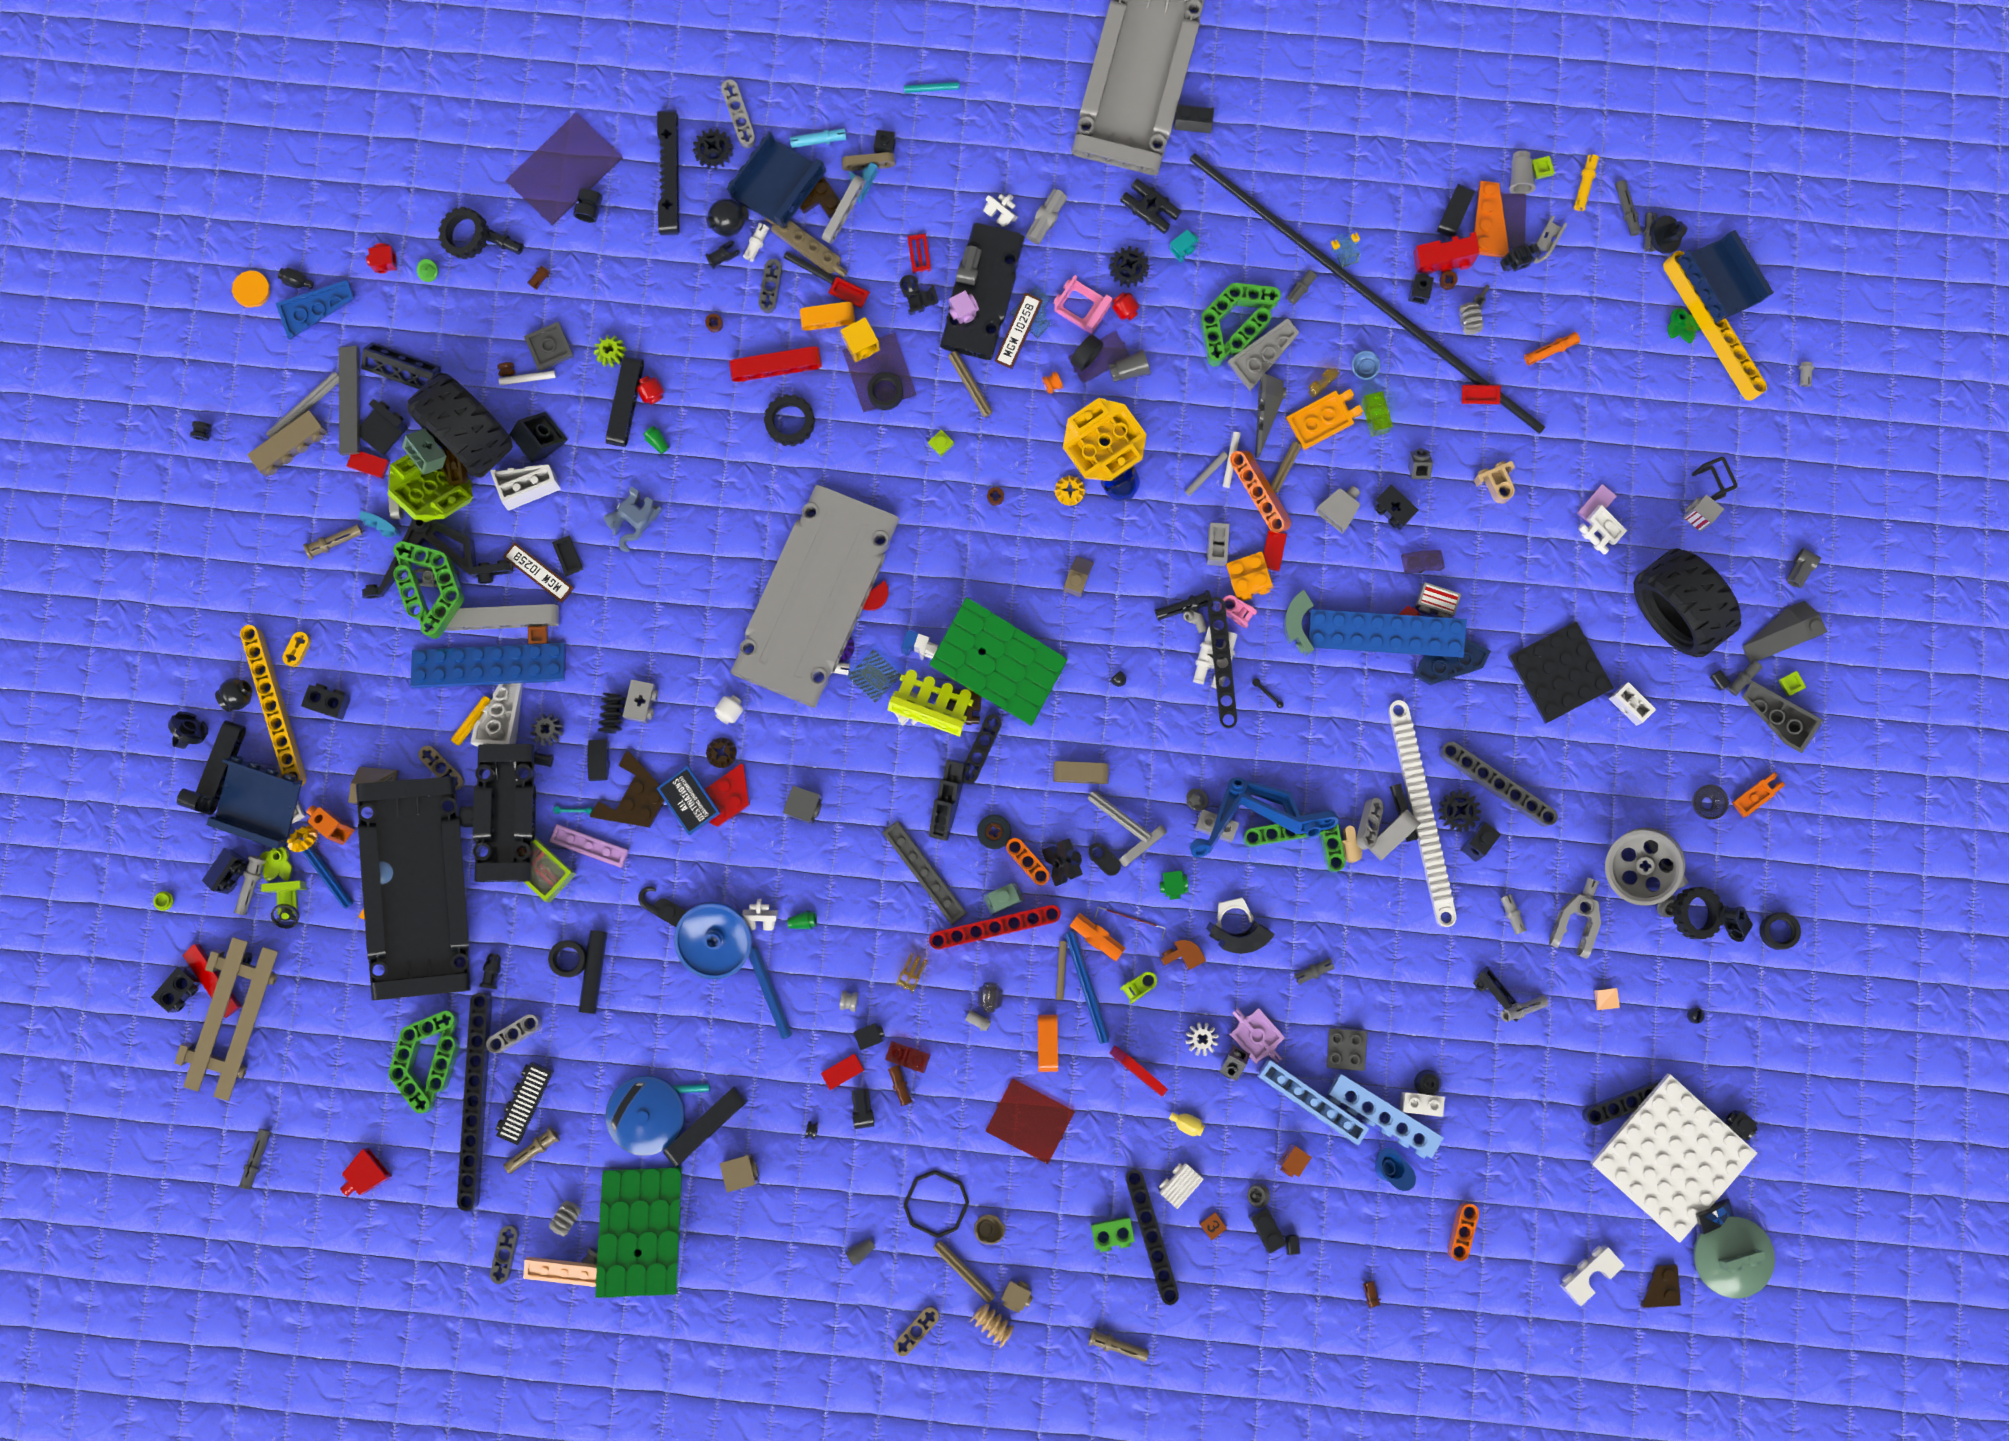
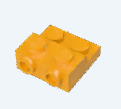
(1250, 576)

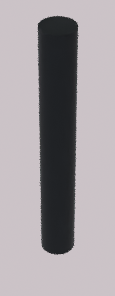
(810, 268)

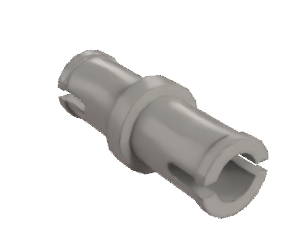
(1513, 914)

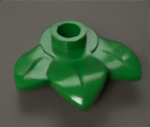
(1683, 327)

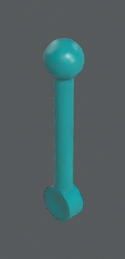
(557, 810)

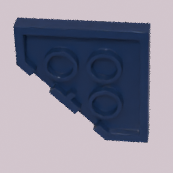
(1442, 668)

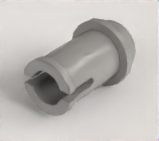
(1806, 374)
(978, 1020)

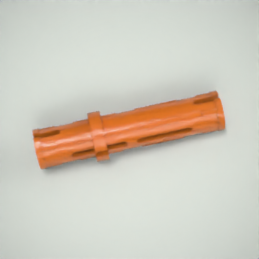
(1558, 345)

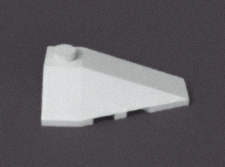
(500, 717)

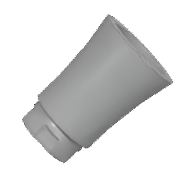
(1521, 173)

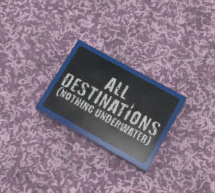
(688, 800)

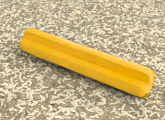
(470, 721)

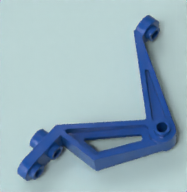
(1240, 792)

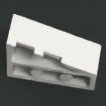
(524, 485)

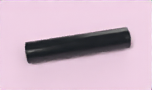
(592, 972)

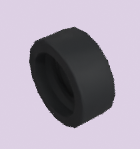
(1086, 352)
(885, 376)
(1765, 932)
(553, 956)

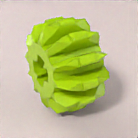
(612, 356)

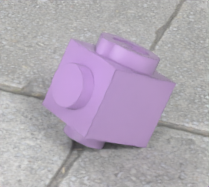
(963, 307)

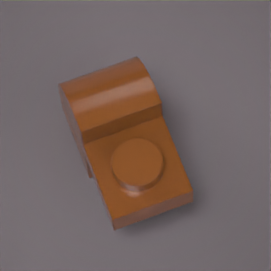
(1188, 951)

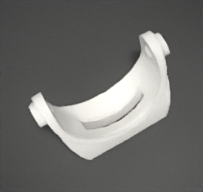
(1234, 903)

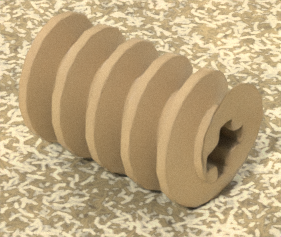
(992, 1324)

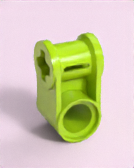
(1138, 987)

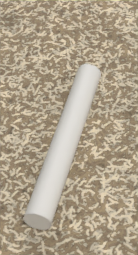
(527, 377)
(1229, 469)

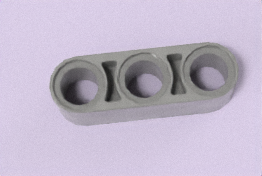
(1394, 834)
(505, 1034)

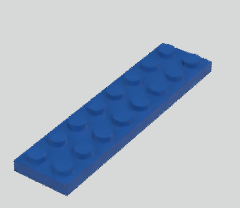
(1387, 633)
(488, 665)

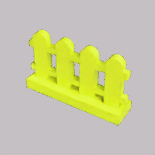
(928, 713)

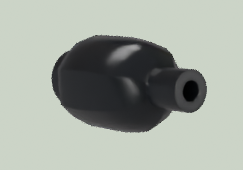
(294, 278)

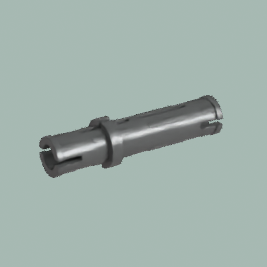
(1630, 215)
(254, 1160)

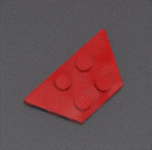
(729, 795)

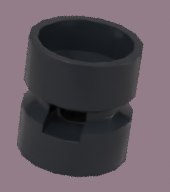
(587, 209)

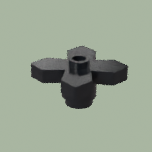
(1064, 860)

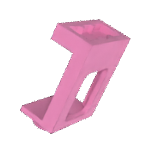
(1096, 313)

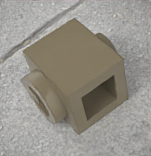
(1016, 1295)

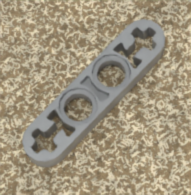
(739, 113)
(843, 209)

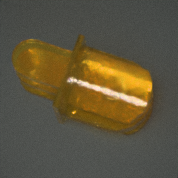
(906, 985)

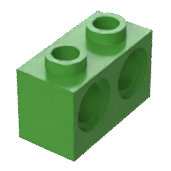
(1111, 1228)

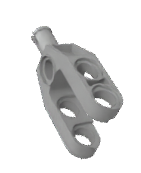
(1592, 914)

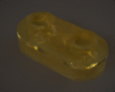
(1328, 377)

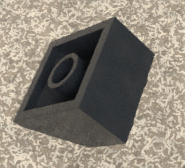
(537, 436)

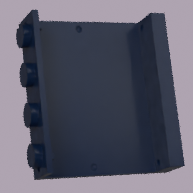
(775, 181)
(1725, 277)
(257, 803)

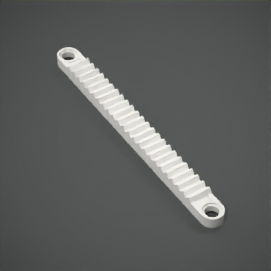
(1422, 810)

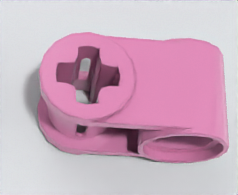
(1239, 611)

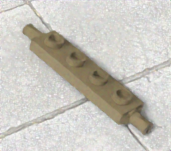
(809, 247)

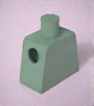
(1003, 898)

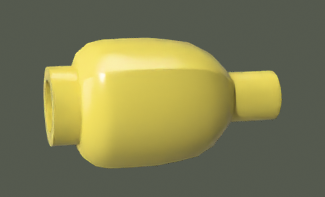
(1188, 1123)

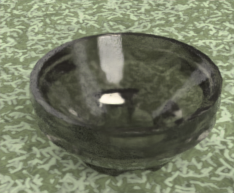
(1719, 802)

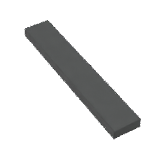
(349, 401)
(924, 873)

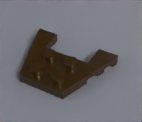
(640, 801)

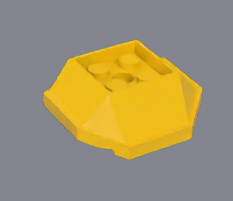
(1104, 421)

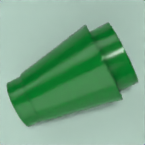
(656, 440)
(804, 920)

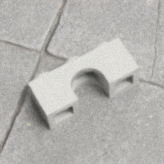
(1577, 1283)

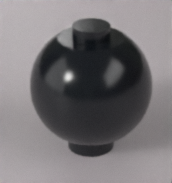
(727, 217)

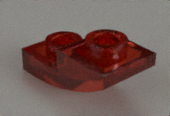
(907, 1057)

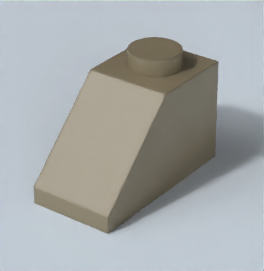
(1078, 576)

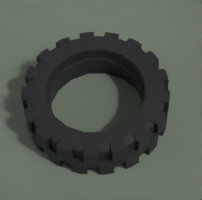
(447, 228)
(786, 401)
(1681, 916)

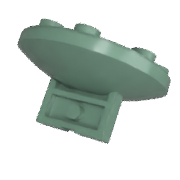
(1734, 1258)

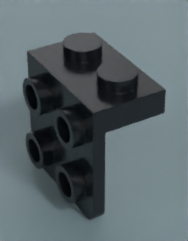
(382, 427)

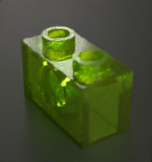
(1376, 414)

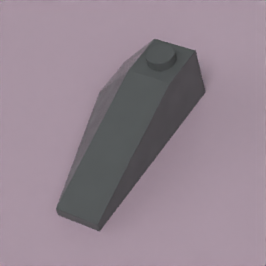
(1269, 400)
(1787, 630)
(1789, 721)

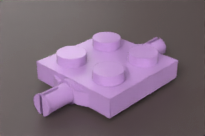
(1257, 1036)

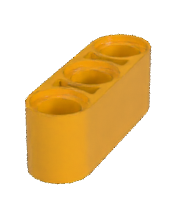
(827, 316)

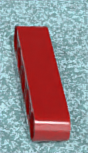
(775, 364)

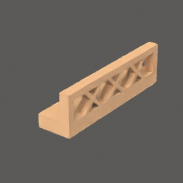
(560, 1271)

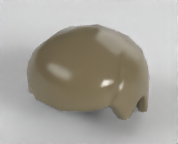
(989, 1229)

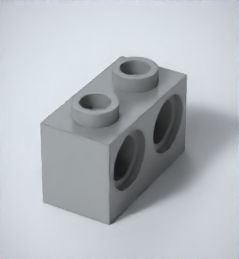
(1217, 544)

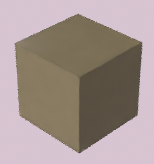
(739, 1173)

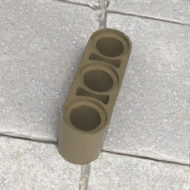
(1080, 772)

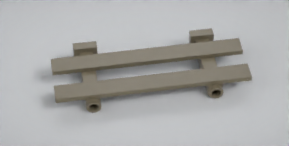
(201, 1057)

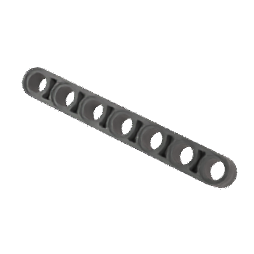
(1507, 785)

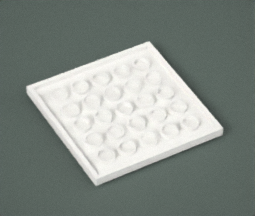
(1673, 1157)

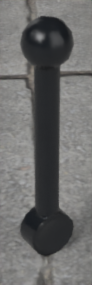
(1256, 682)

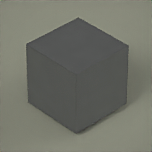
(803, 805)

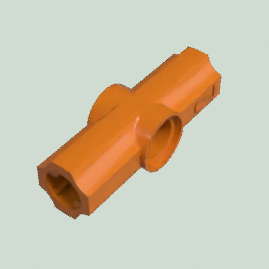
(1097, 937)

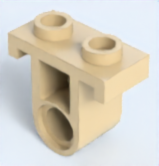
(1497, 479)

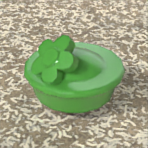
(427, 270)

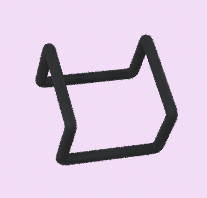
(1718, 495)

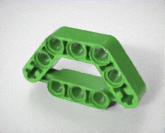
(1265, 307)
(426, 617)
(429, 1093)

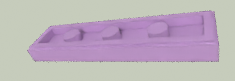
(589, 846)

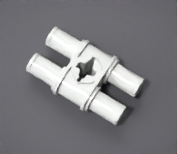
(1205, 662)

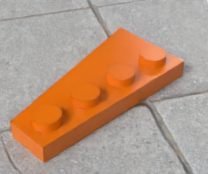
(1490, 221)

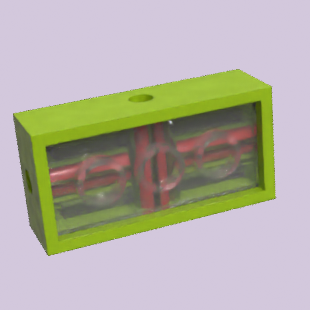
(548, 872)

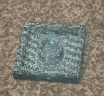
(874, 676)

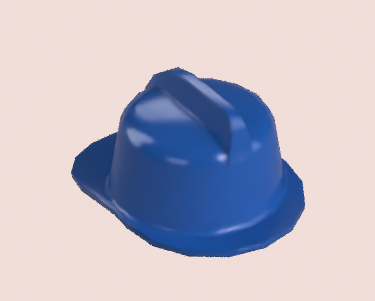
(1395, 1170)

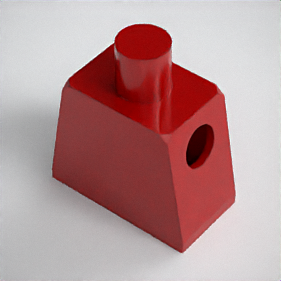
(364, 1173)

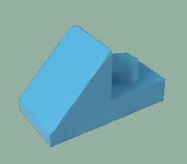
(869, 174)

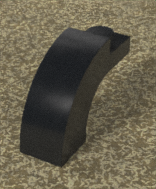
(1244, 942)

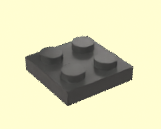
(548, 346)

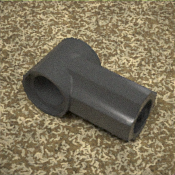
(968, 270)
(1804, 564)

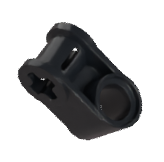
(1736, 922)

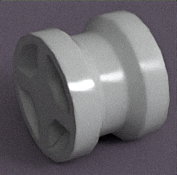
(848, 1001)

